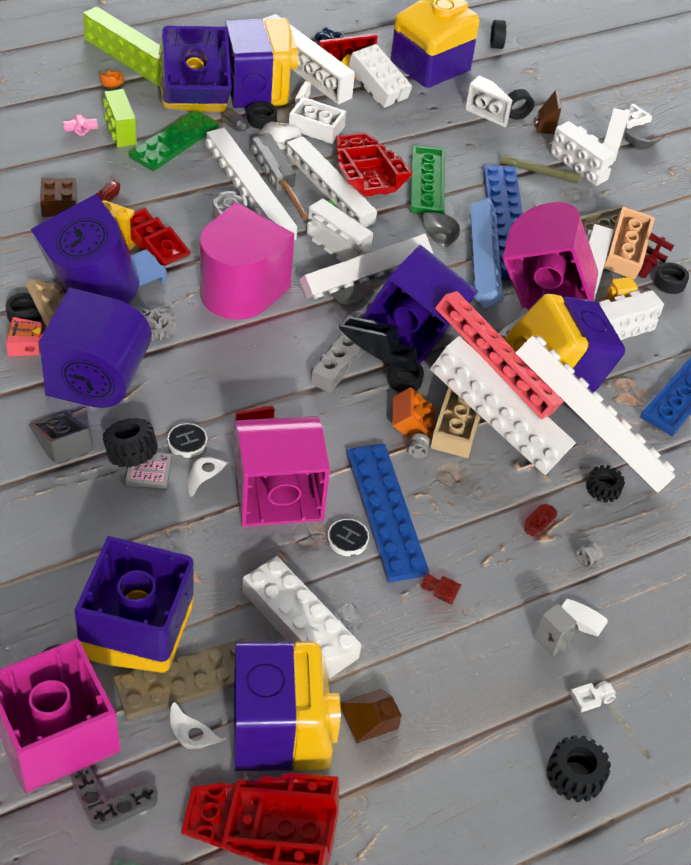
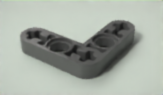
(103, 806)

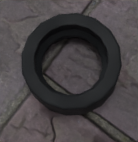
(498, 34)
(261, 108)
(524, 110)
(674, 270)
(20, 300)
(400, 384)

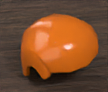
(111, 80)

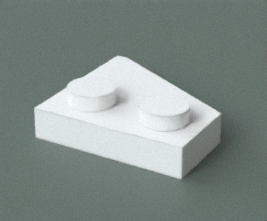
(637, 117)

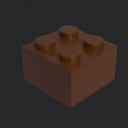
(57, 195)

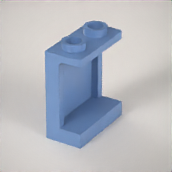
(148, 267)

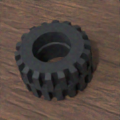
(130, 442)
(586, 754)

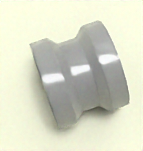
(418, 445)
(589, 554)

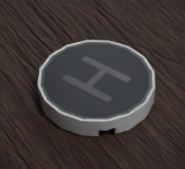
(187, 440)
(348, 537)

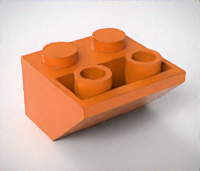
(413, 414)

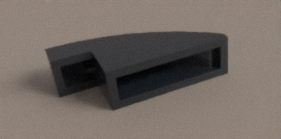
(380, 341)

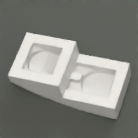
(587, 618)

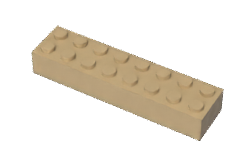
(455, 426)

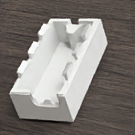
(379, 75)
(582, 153)
(338, 231)
(633, 314)

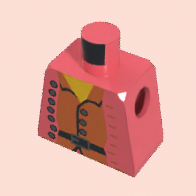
(24, 337)

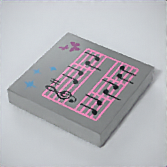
(152, 473)

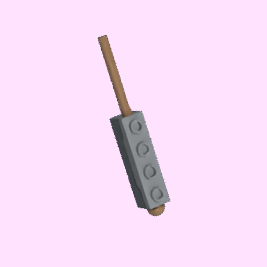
(277, 168)

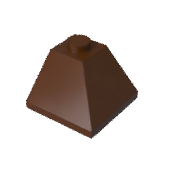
(548, 115)
(371, 715)

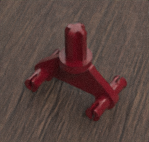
(650, 261)

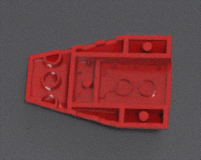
(369, 165)
(268, 818)

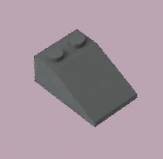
(62, 437)

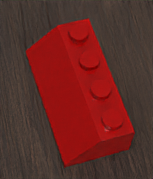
(342, 46)

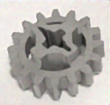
(160, 322)

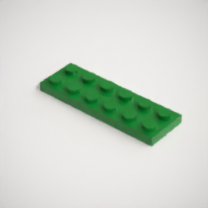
(173, 140)
(427, 180)

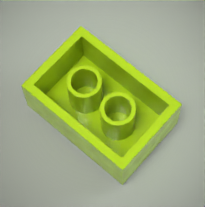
(119, 118)

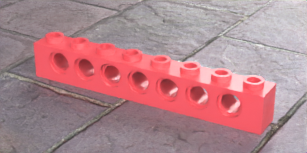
(499, 354)

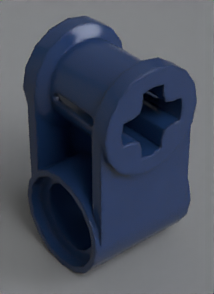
(328, 33)

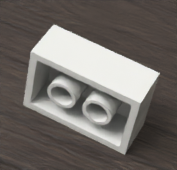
(317, 120)

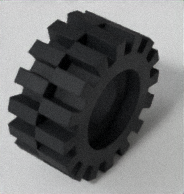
(601, 491)

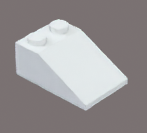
(488, 101)

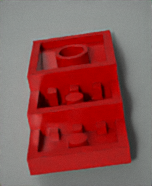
(160, 241)

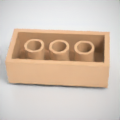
(629, 242)

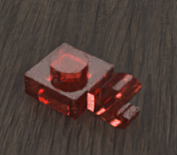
(444, 589)

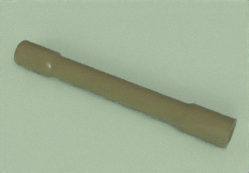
(566, 175)

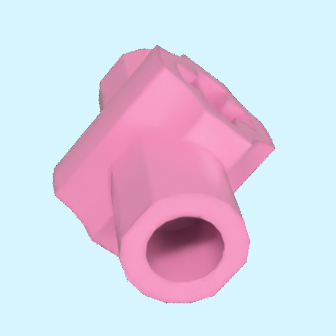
(80, 125)

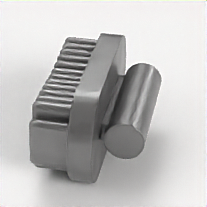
(235, 120)

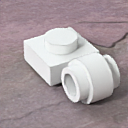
(588, 697)

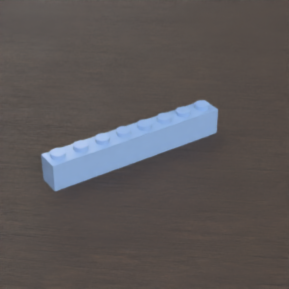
(485, 253)

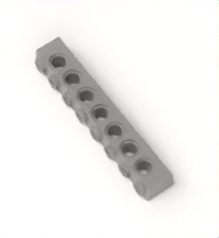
(339, 358)

